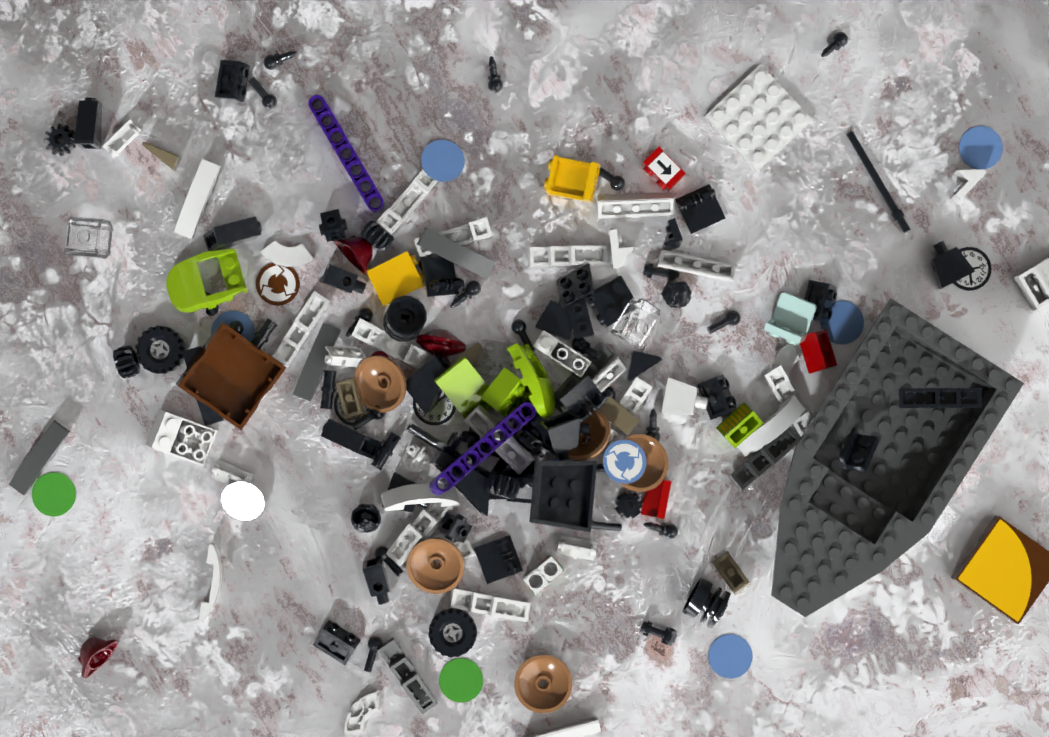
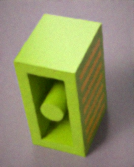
(739, 425)

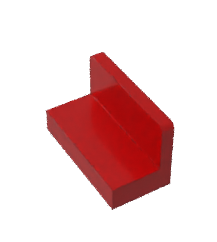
(818, 351)
(656, 500)

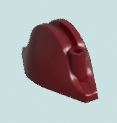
(357, 251)
(441, 342)
(95, 654)

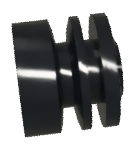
(405, 308)
(531, 436)
(706, 602)

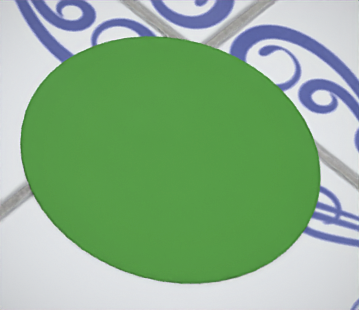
(53, 494)
(461, 680)

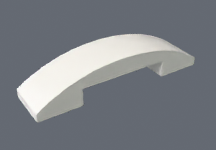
(406, 202)
(462, 235)
(381, 340)
(783, 390)
(631, 400)
(773, 426)
(417, 494)
(207, 606)

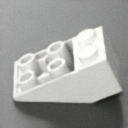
(1035, 284)
(181, 437)

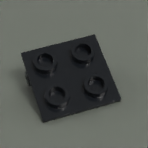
(700, 208)
(440, 277)
(576, 286)
(583, 399)
(498, 559)

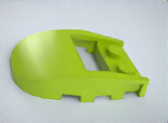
(187, 288)
(535, 378)

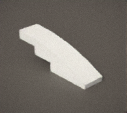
(197, 198)
(567, 256)
(301, 329)
(419, 530)
(489, 604)

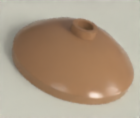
(372, 386)
(598, 438)
(655, 463)
(431, 576)
(548, 697)

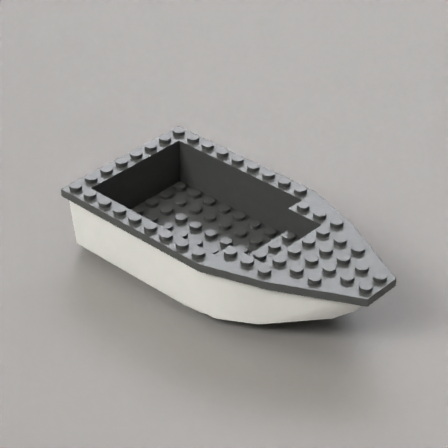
(853, 524)

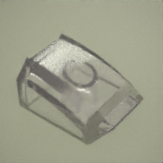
(88, 237)
(638, 324)

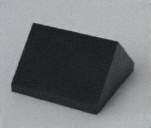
(640, 363)

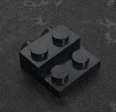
(611, 301)

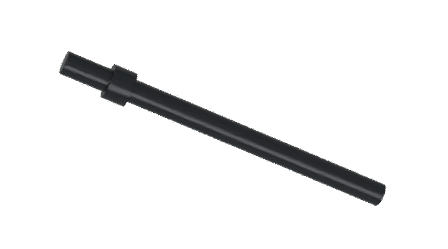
(897, 214)

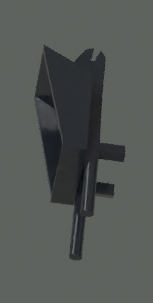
(473, 485)
(564, 495)

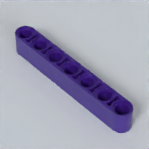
(342, 145)
(475, 452)

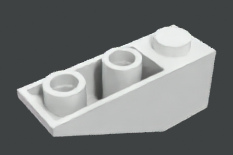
(561, 354)

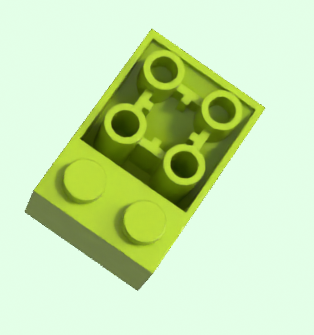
(463, 387)
(506, 393)

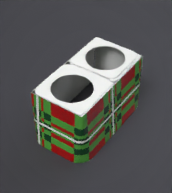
(540, 571)

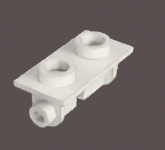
(121, 138)
(351, 356)
(416, 452)
(229, 474)
(577, 547)

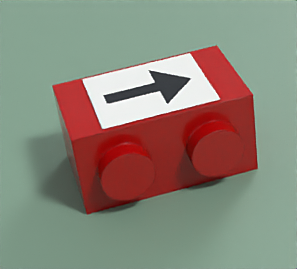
(663, 169)

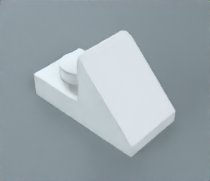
(970, 178)
(617, 254)

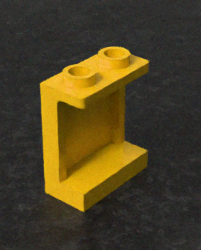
(572, 179)
(396, 278)

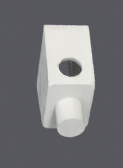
(682, 399)

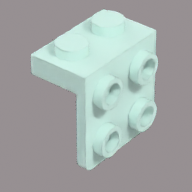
(791, 318)

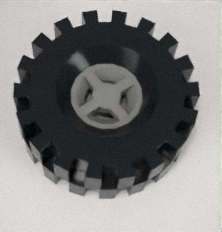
(151, 346)
(455, 640)

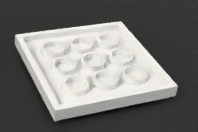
(758, 118)

